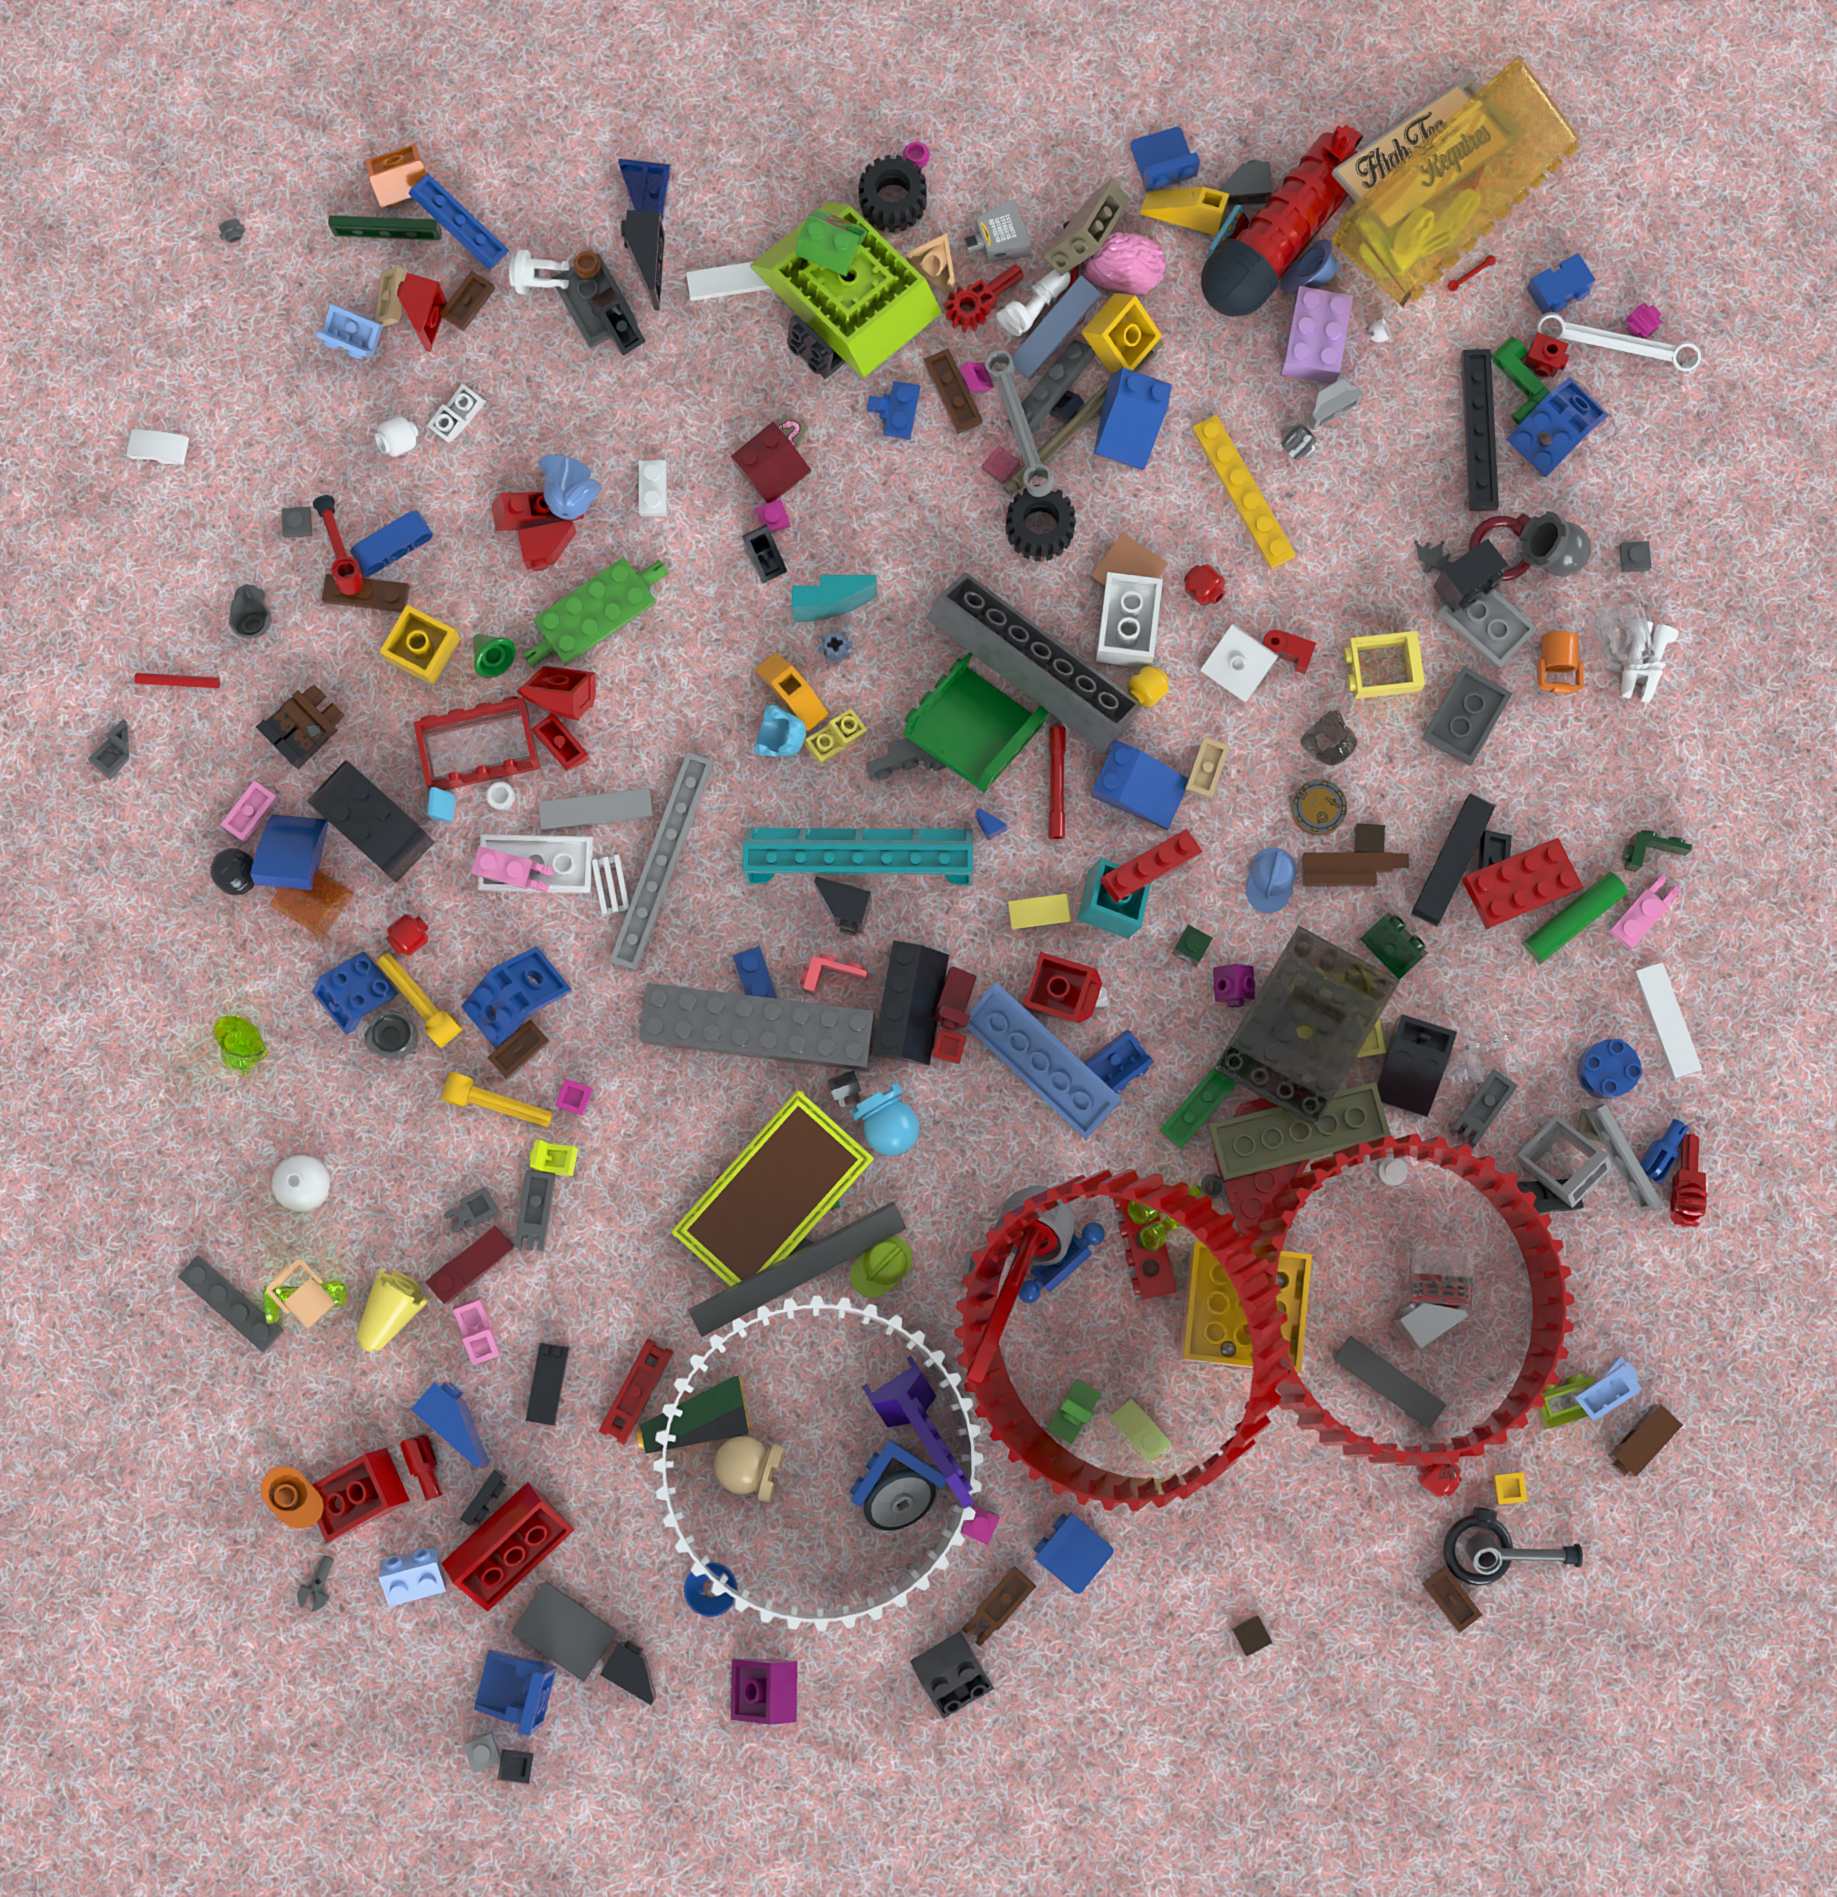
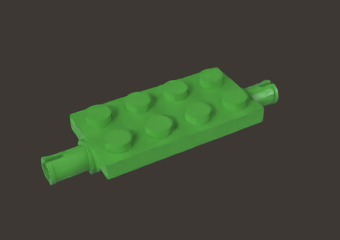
(594, 611)

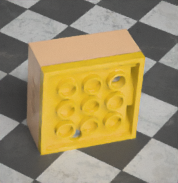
(1215, 1318)

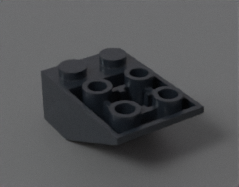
(1414, 1064)

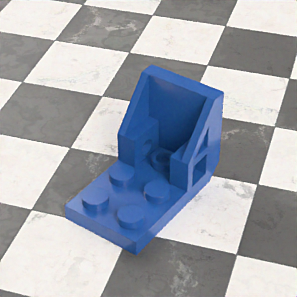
(515, 1690)

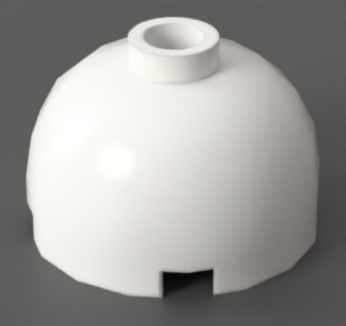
(301, 1183)

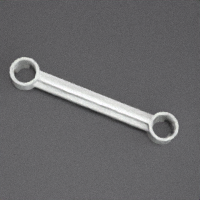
(1621, 342)

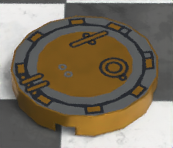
(1319, 807)

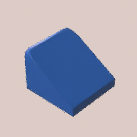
(989, 824)

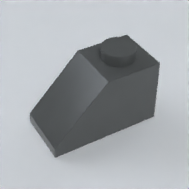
(1249, 184)

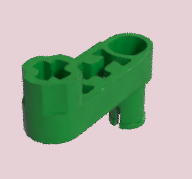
(1508, 360)

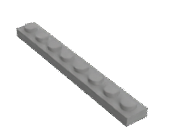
(661, 861)

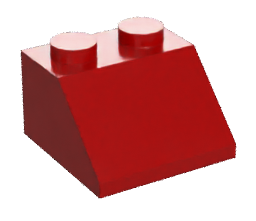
(422, 304)

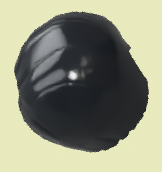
(232, 871)

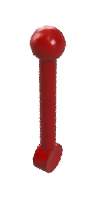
(1453, 284)

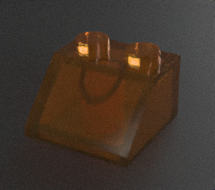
(313, 908)

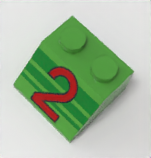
(830, 241)

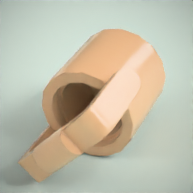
(308, 1301)

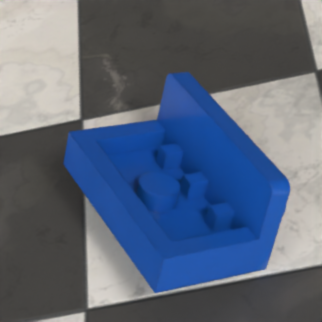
(1120, 1061)

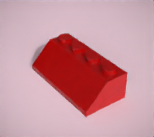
(507, 1547)

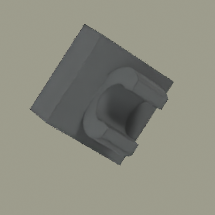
(843, 1086)

